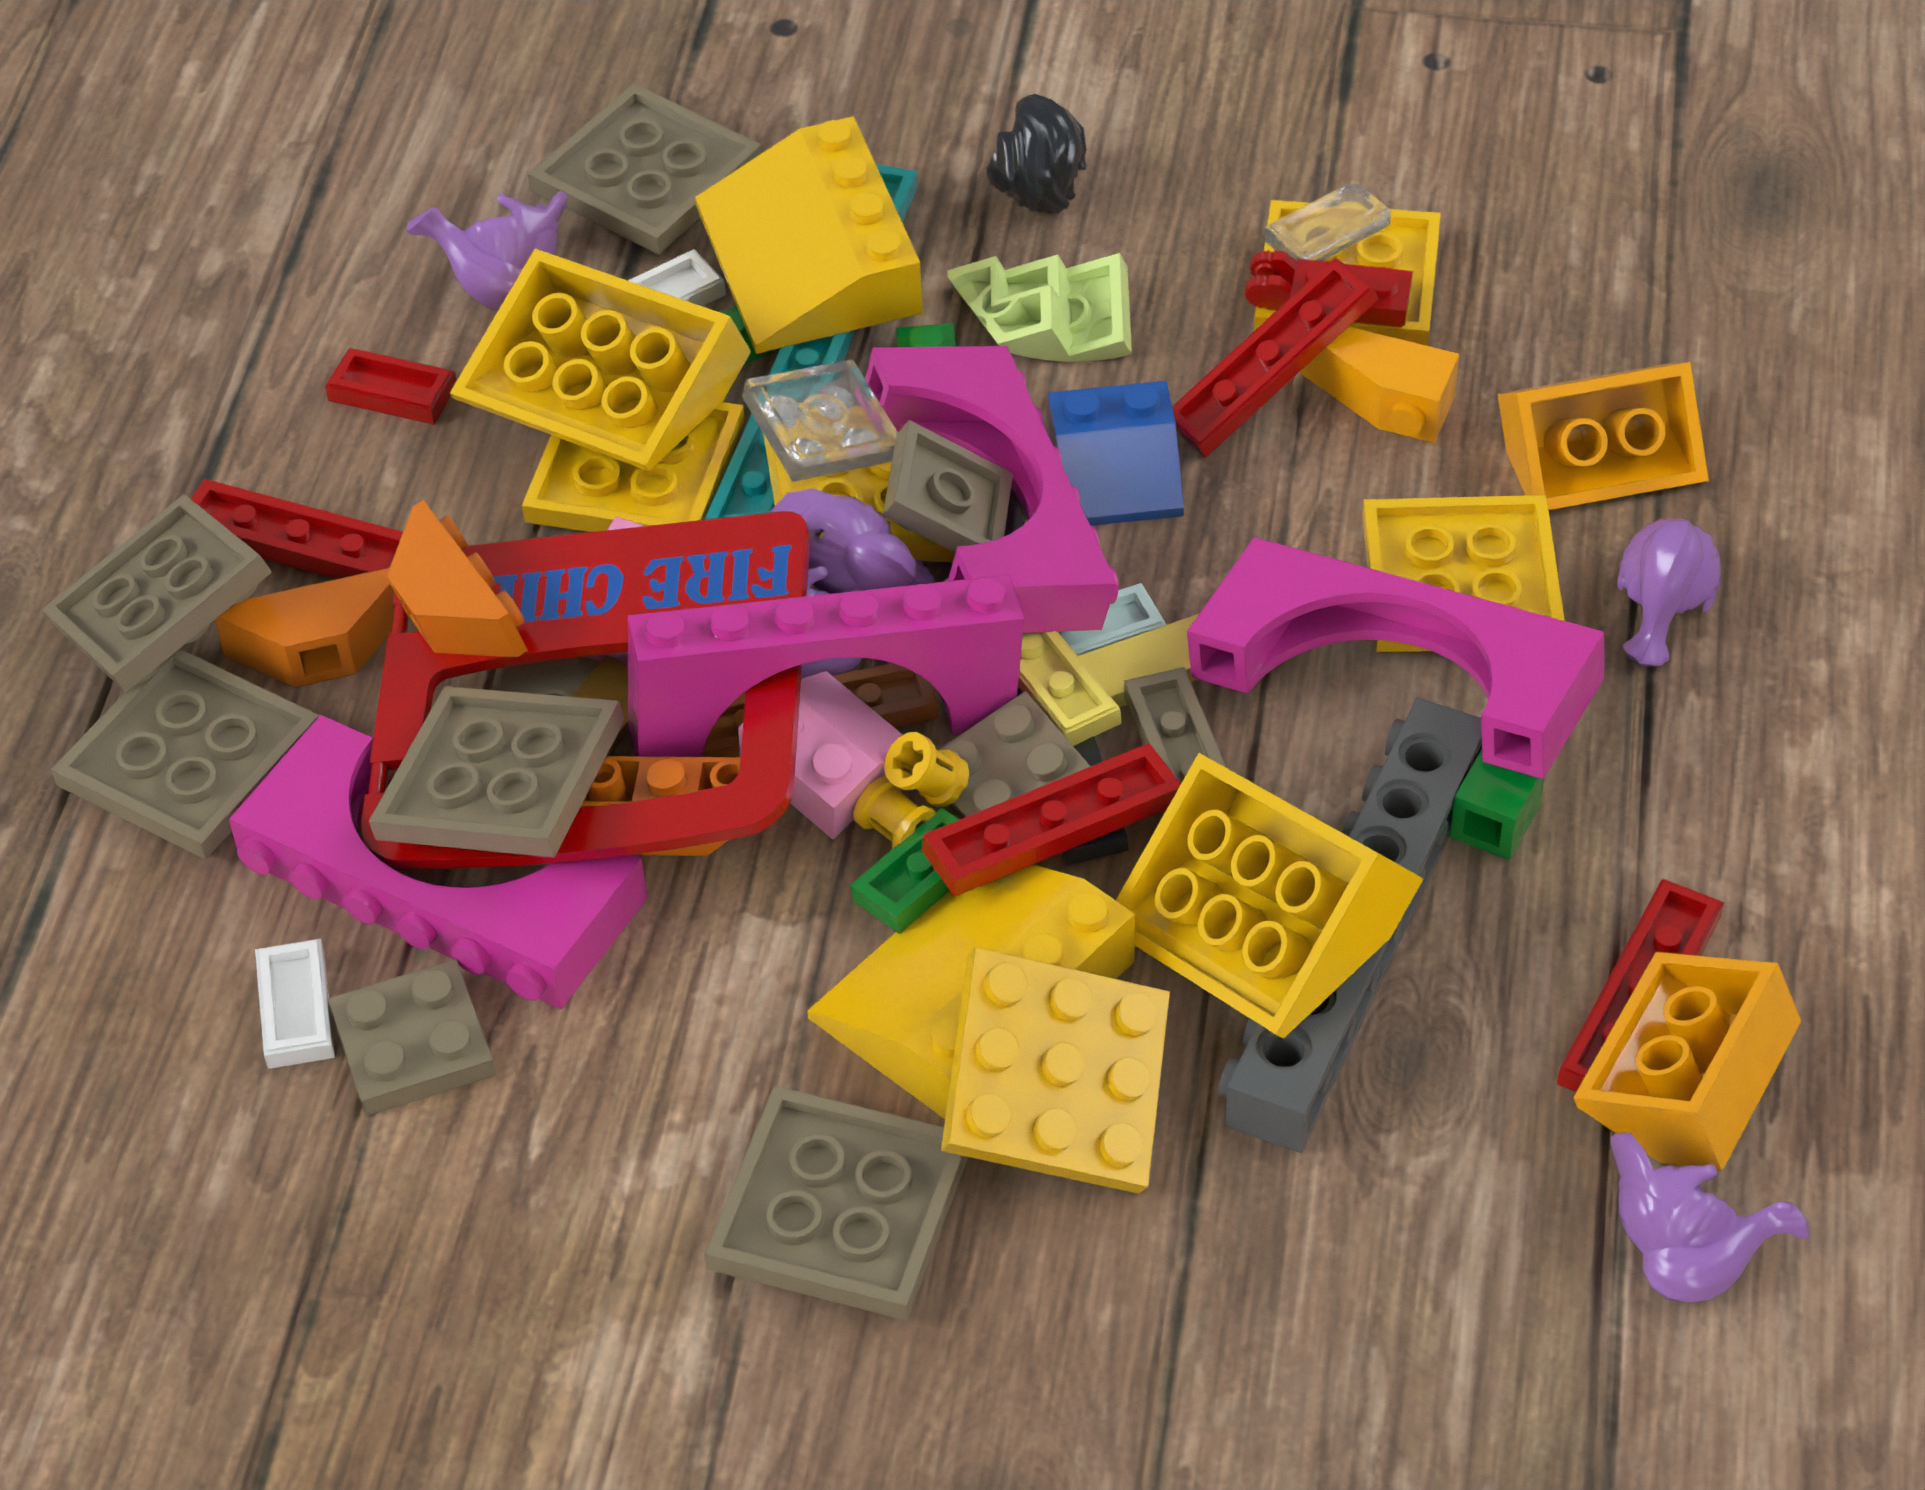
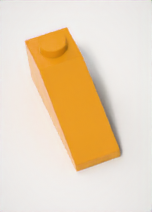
(1388, 381)

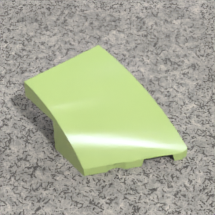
(1051, 309)

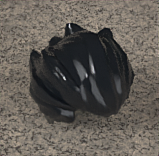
(1039, 156)

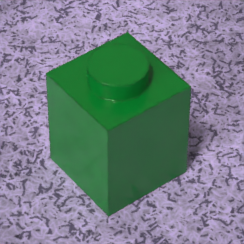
(1495, 808)

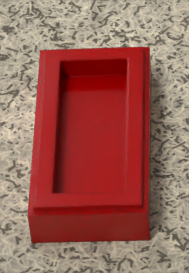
(391, 386)

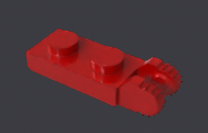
(1281, 276)

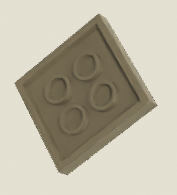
(642, 167)
(156, 592)
(183, 751)
(497, 771)
(837, 1203)

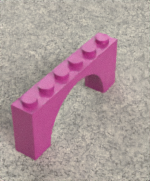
(984, 406)
(1292, 600)
(700, 660)
(527, 932)

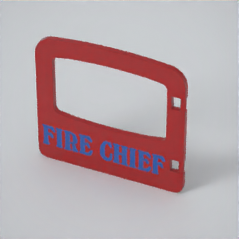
(578, 605)

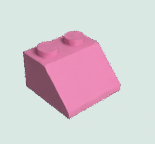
(837, 752)

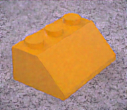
(1605, 435)
(1691, 1056)

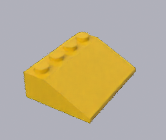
(812, 239)
(602, 361)
(1260, 898)
(907, 995)

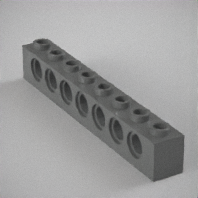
(1408, 822)

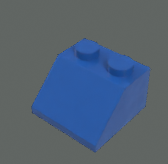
(1119, 450)

